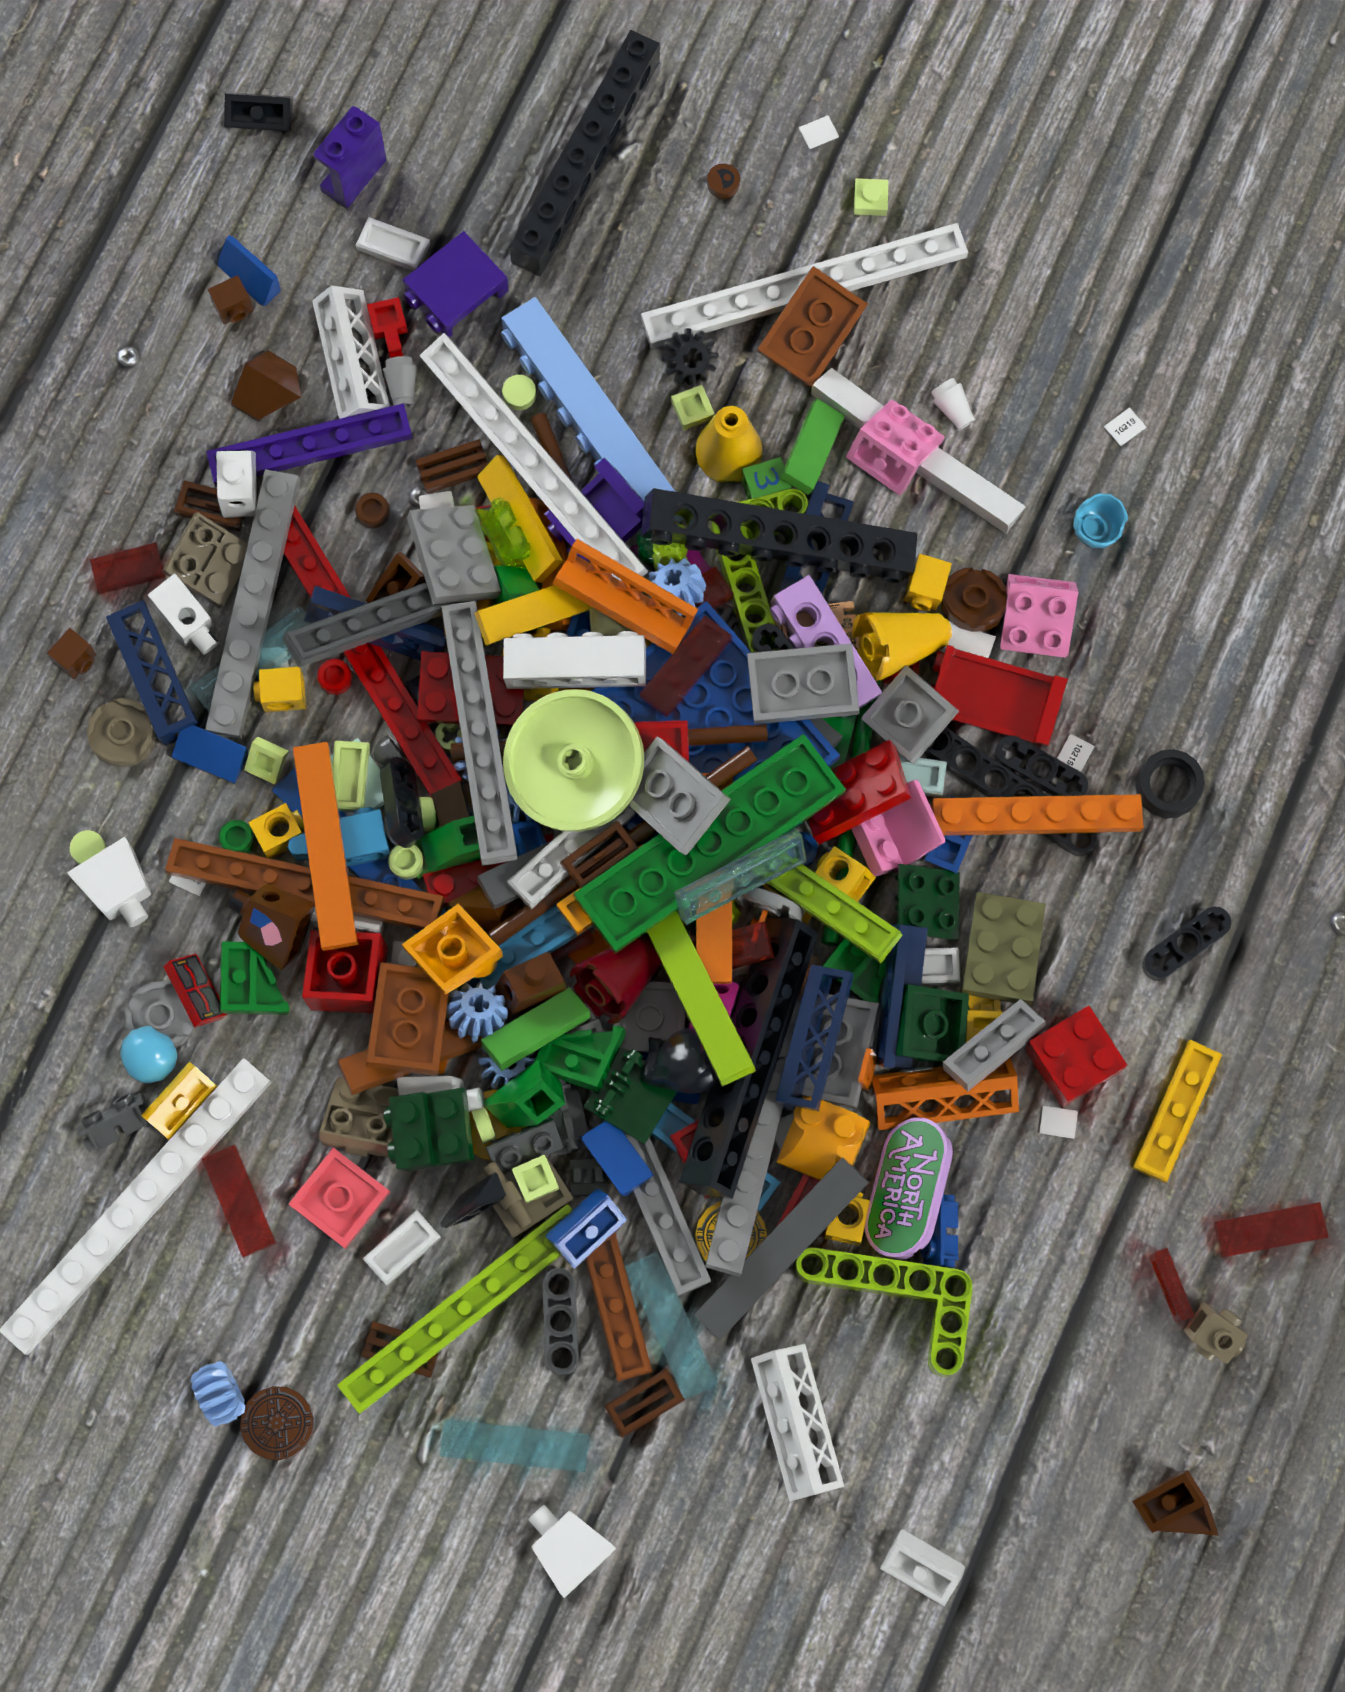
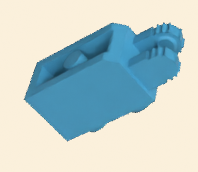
(362, 838)

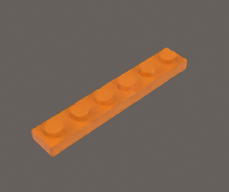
(1039, 814)

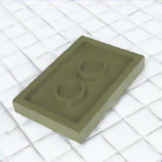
(1003, 948)

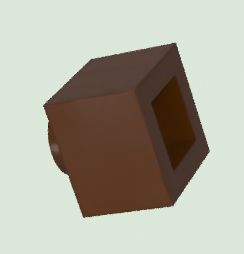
(231, 300)
(72, 654)

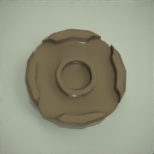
(121, 733)

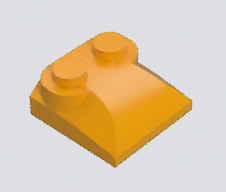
(453, 950)
(822, 1139)

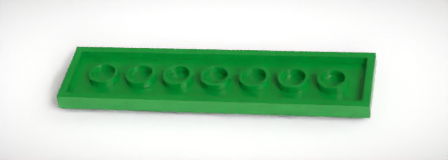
(761, 809)

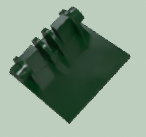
(929, 900)
(628, 1100)

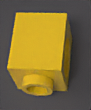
(927, 583)
(280, 689)
(263, 826)
(858, 876)
(852, 1233)

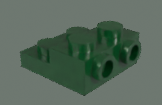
(931, 1023)
(429, 1129)

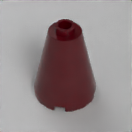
(613, 981)

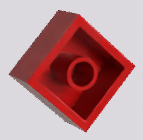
(344, 976)
(1075, 1056)

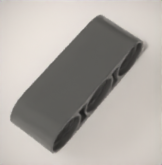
(555, 1304)

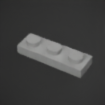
(994, 1045)

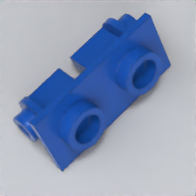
(943, 1248)

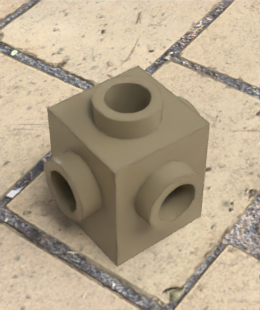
(1216, 1333)

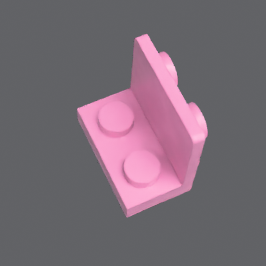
(894, 446)
(1039, 615)
(899, 834)

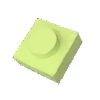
(871, 197)
(692, 407)
(266, 760)
(535, 1179)

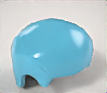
(1100, 520)
(148, 1055)

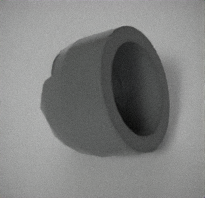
(386, 750)

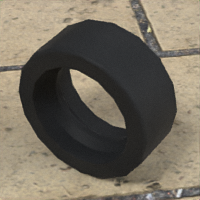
(1184, 762)

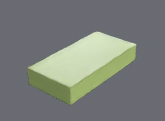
(350, 774)

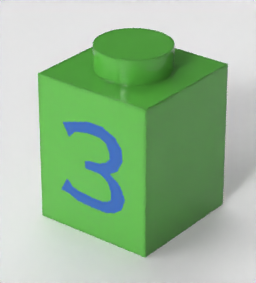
(764, 479)

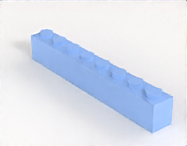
(579, 397)

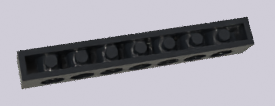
(585, 153)
(896, 545)
(762, 1024)

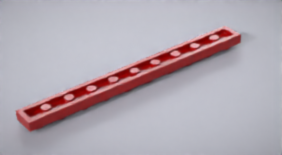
(374, 668)

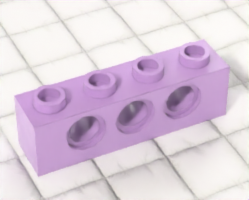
(806, 597)

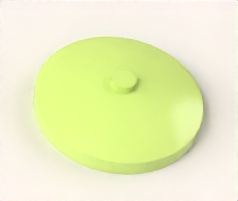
(573, 760)

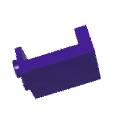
(352, 155)
(453, 283)
(612, 499)

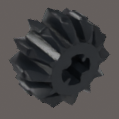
(696, 365)

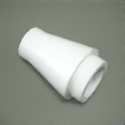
(953, 403)

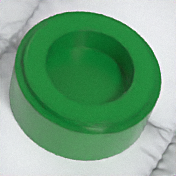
(237, 836)

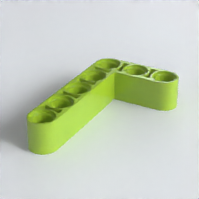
(747, 572)
(901, 1287)

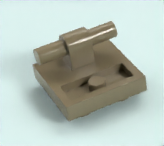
(207, 559)
(358, 1120)
(514, 1211)

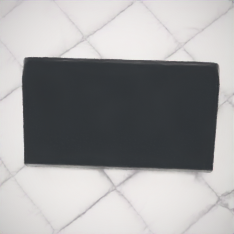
(258, 111)
(475, 1201)

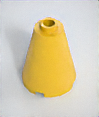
(728, 445)
(898, 639)

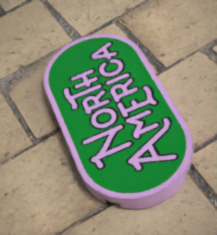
(908, 1188)

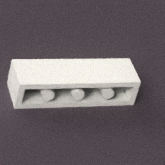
(575, 661)

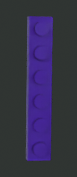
(323, 440)

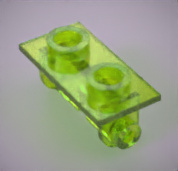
(509, 545)

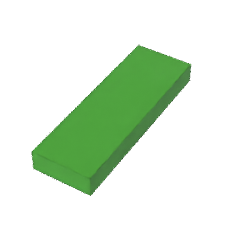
(812, 446)
(535, 1028)

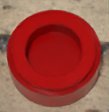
(334, 677)

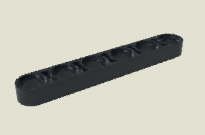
(1012, 783)

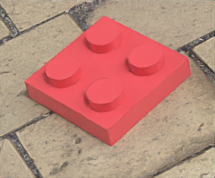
(339, 1198)

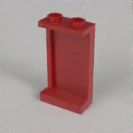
(999, 695)

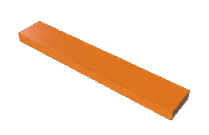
(325, 846)
(715, 938)

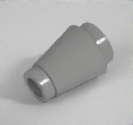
(400, 377)

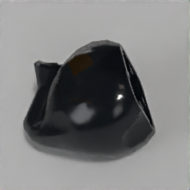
(678, 1064)

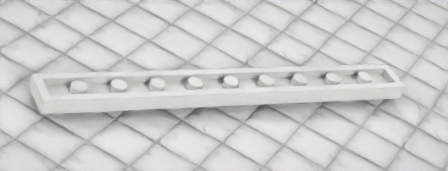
(774, 292)
(526, 453)
(134, 1207)

